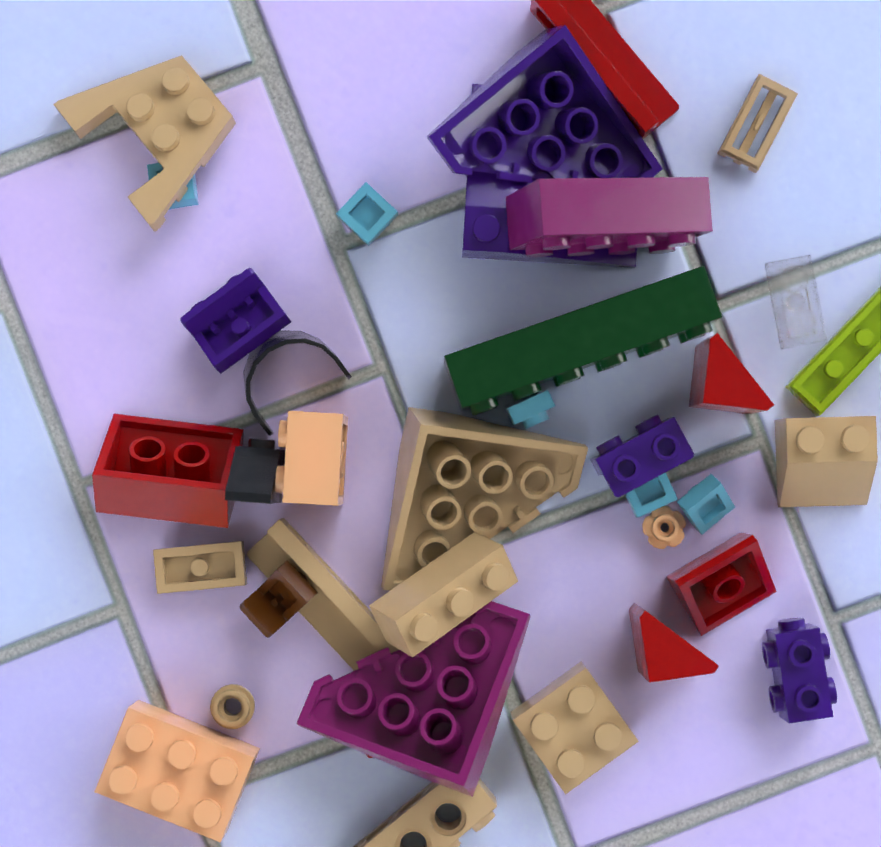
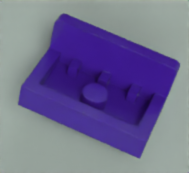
(235, 320)
(642, 457)

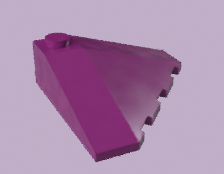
(430, 709)

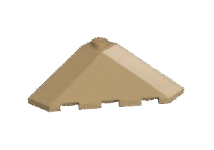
(467, 479)

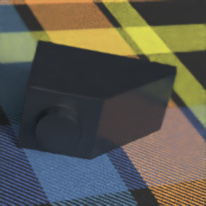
(254, 472)

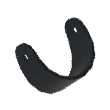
(280, 339)

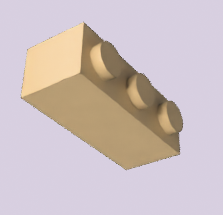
(443, 594)

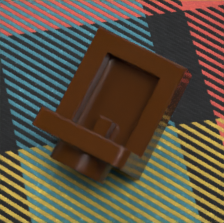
(278, 599)

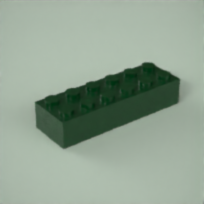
(583, 338)

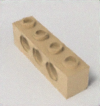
(420, 817)

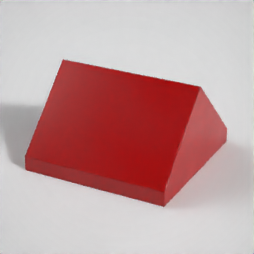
(723, 382)
(723, 582)
(662, 652)

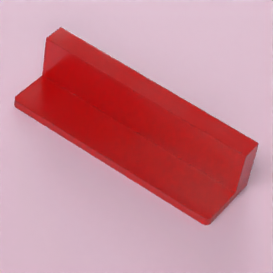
(620, 68)

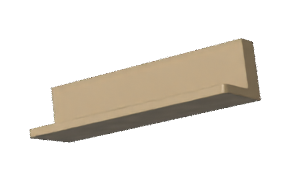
(335, 608)

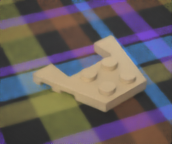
(169, 114)

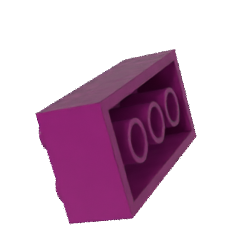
(608, 214)

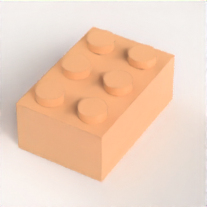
(177, 770)

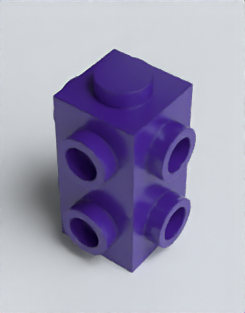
(799, 671)

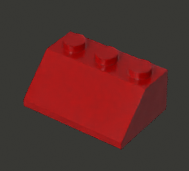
(166, 470)

